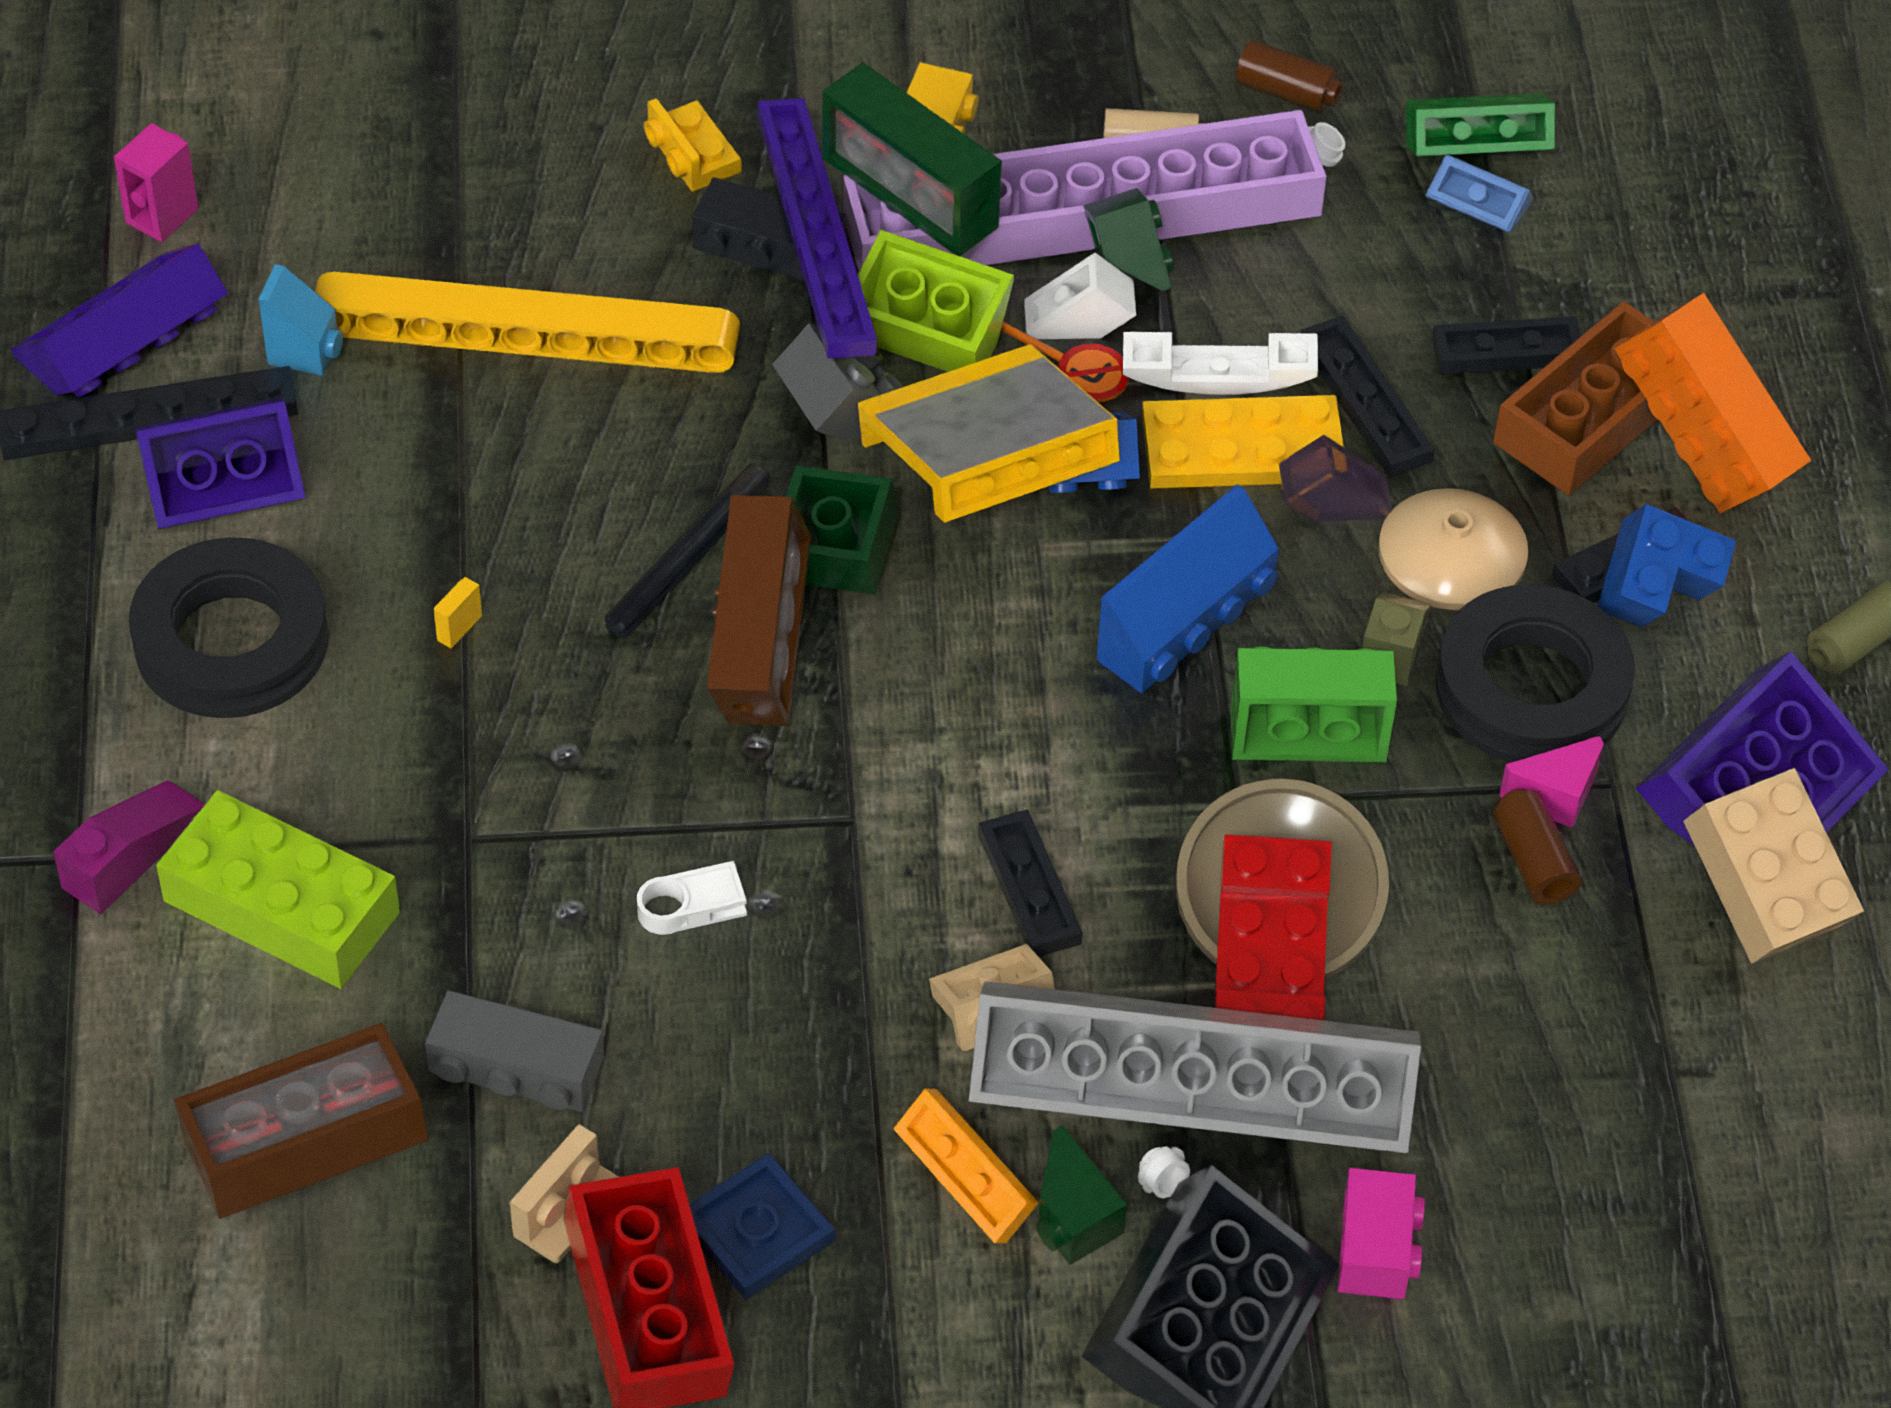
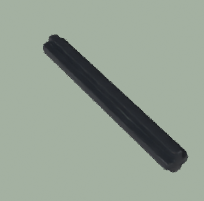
(682, 554)

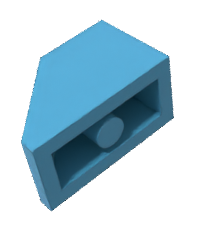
(297, 324)

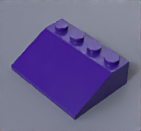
(1761, 730)

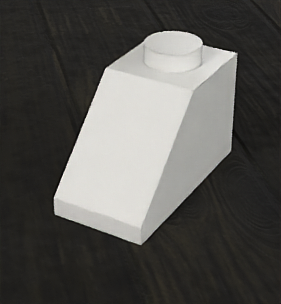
(1081, 302)

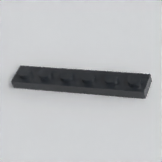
(114, 416)

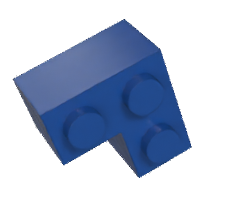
(1661, 555)

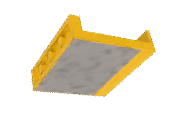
(992, 430)

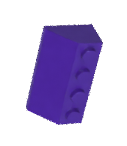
(122, 321)

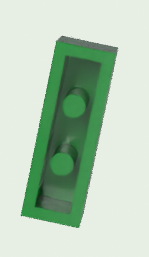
(1480, 124)

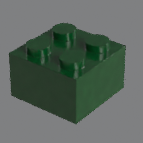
(848, 524)

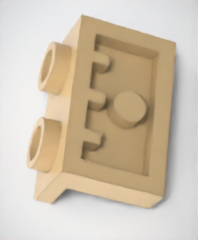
(961, 988)
(541, 1202)

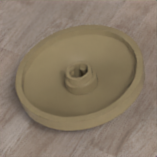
(1293, 812)

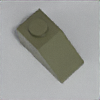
(1398, 627)

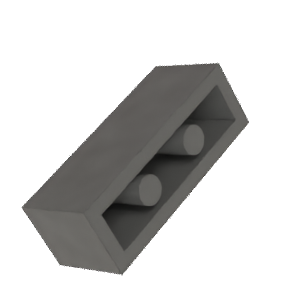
(514, 1051)

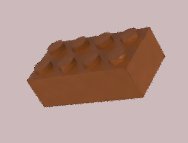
(1578, 406)

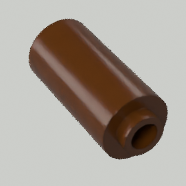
(1288, 76)
(1537, 846)

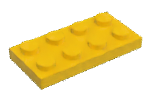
(1231, 438)

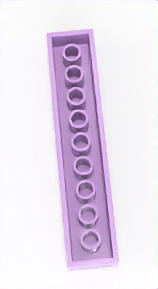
(1197, 174)

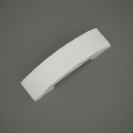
(1220, 369)

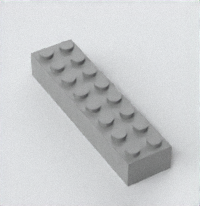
(1195, 1066)

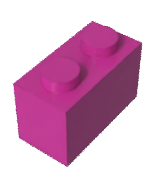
(156, 182)
(1378, 1233)

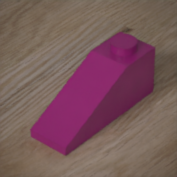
(123, 843)

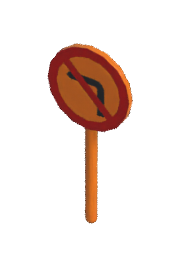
(1090, 366)

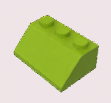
(933, 302)

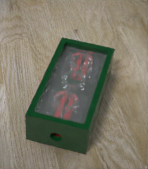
(911, 159)

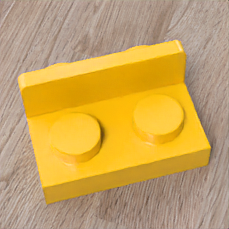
(691, 144)

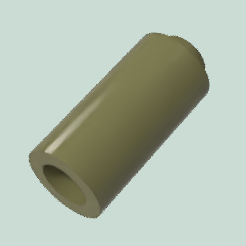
(1852, 631)

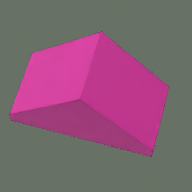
(1559, 776)

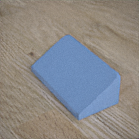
(1479, 194)

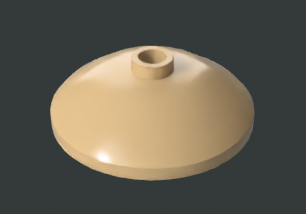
(1452, 547)

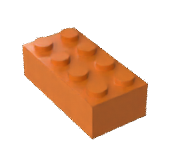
(1712, 404)

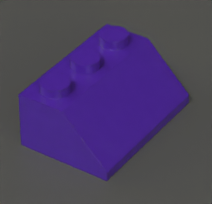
(220, 462)

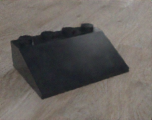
(1211, 1301)

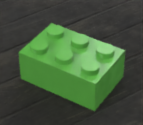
(1313, 704)

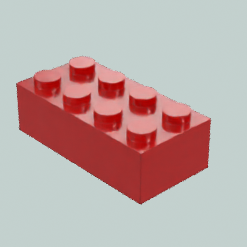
(648, 1291)

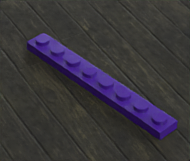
(816, 229)

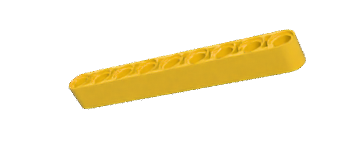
(531, 322)

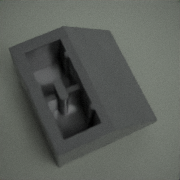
(831, 387)

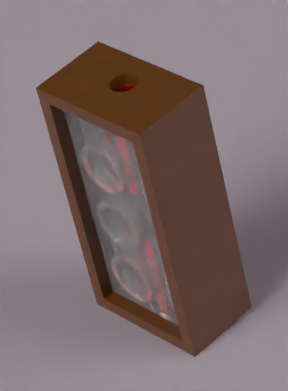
(759, 610)
(301, 1120)

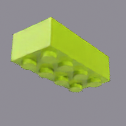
(278, 889)

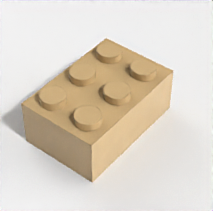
(1773, 865)

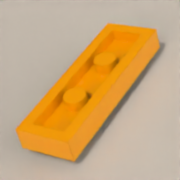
(965, 1166)

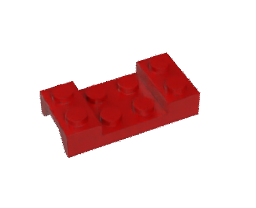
(1273, 926)

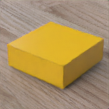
(457, 612)

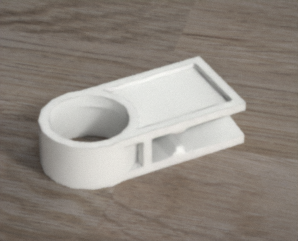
(705, 895)

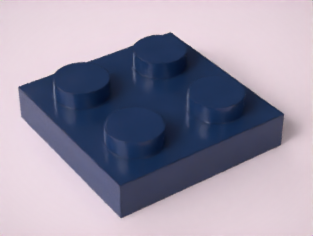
(759, 1226)

